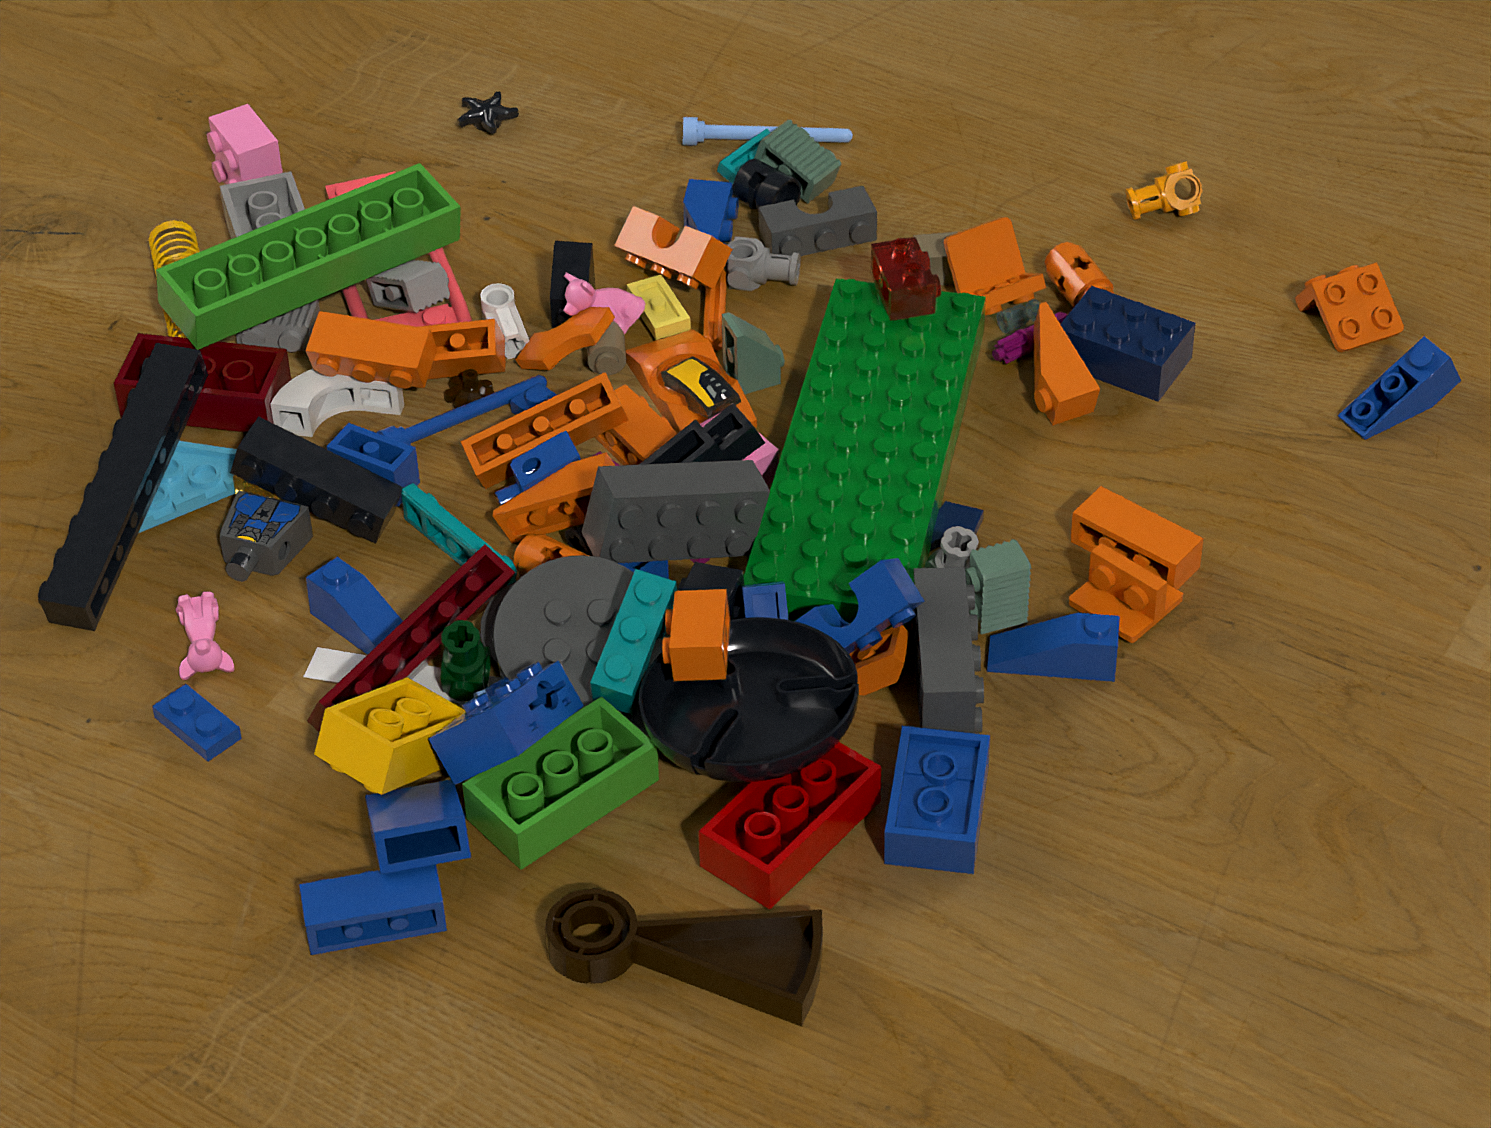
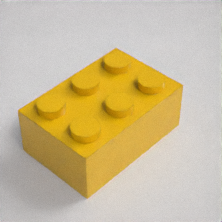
(385, 735)

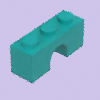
(632, 640)

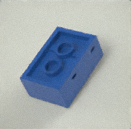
(506, 720)
(937, 800)

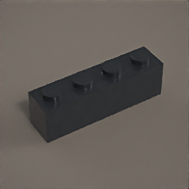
(316, 479)

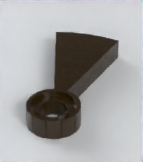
(747, 958)

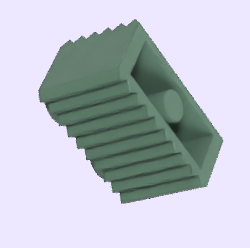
(799, 156)
(1000, 585)

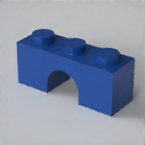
(884, 599)

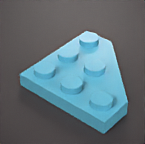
(192, 480)

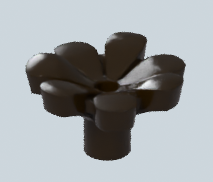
(467, 388)

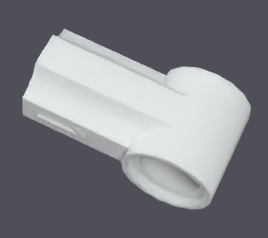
(499, 304)

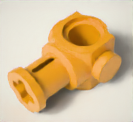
(1164, 193)

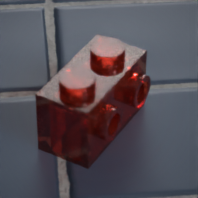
(904, 278)

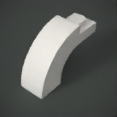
(315, 397)

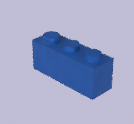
(372, 908)

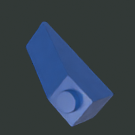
(350, 605)
(1060, 647)

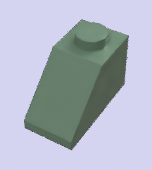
(750, 355)

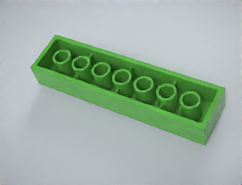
(307, 255)

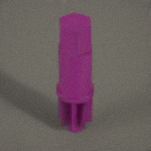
(1018, 343)

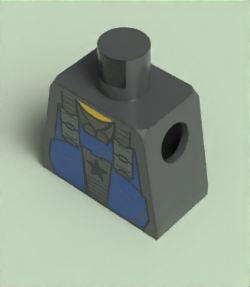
(263, 535)

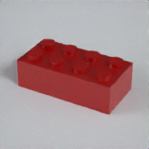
(788, 824)

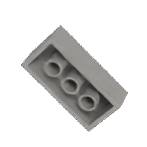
(259, 202)

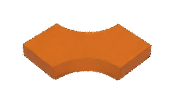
(551, 346)

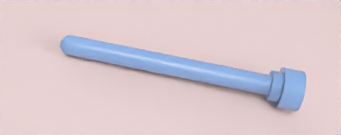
(697, 131)

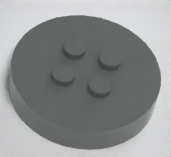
(562, 616)

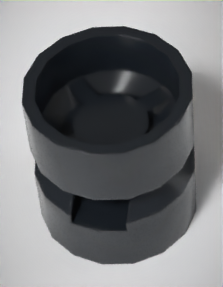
(762, 185)

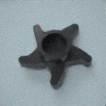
(486, 114)

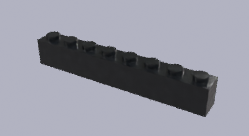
(123, 487)

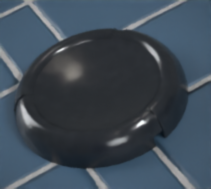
(775, 713)

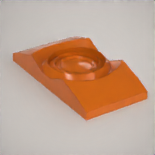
(657, 356)

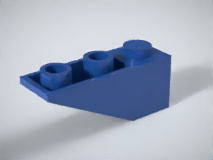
(710, 207)
(1403, 391)

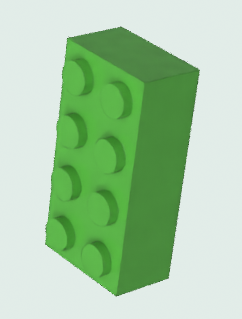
(561, 783)

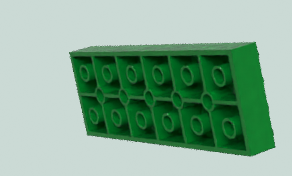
(867, 446)

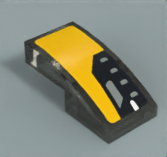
(702, 386)

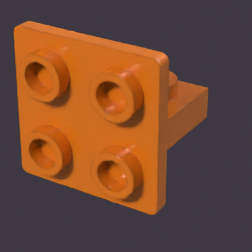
(1124, 590)

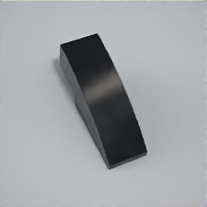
(724, 438)

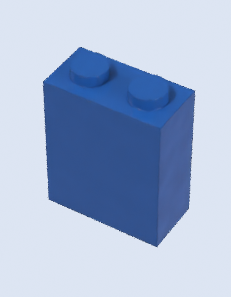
(417, 826)

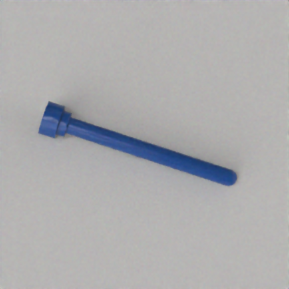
(461, 413)

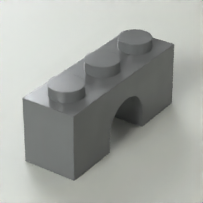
(848, 222)

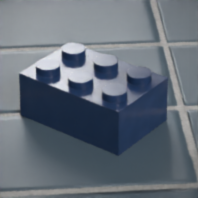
(1129, 342)

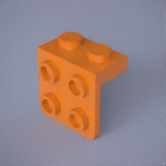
(989, 264)
(1353, 306)

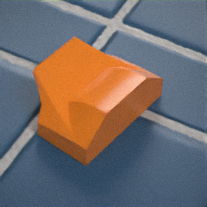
(883, 662)

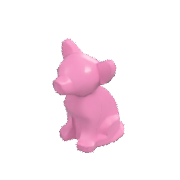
(582, 295)
(199, 619)

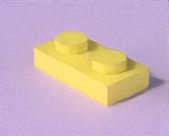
(662, 309)

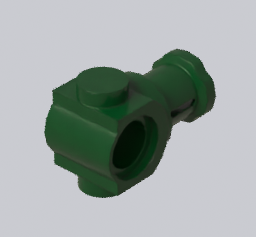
(464, 661)

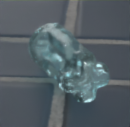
(1017, 316)

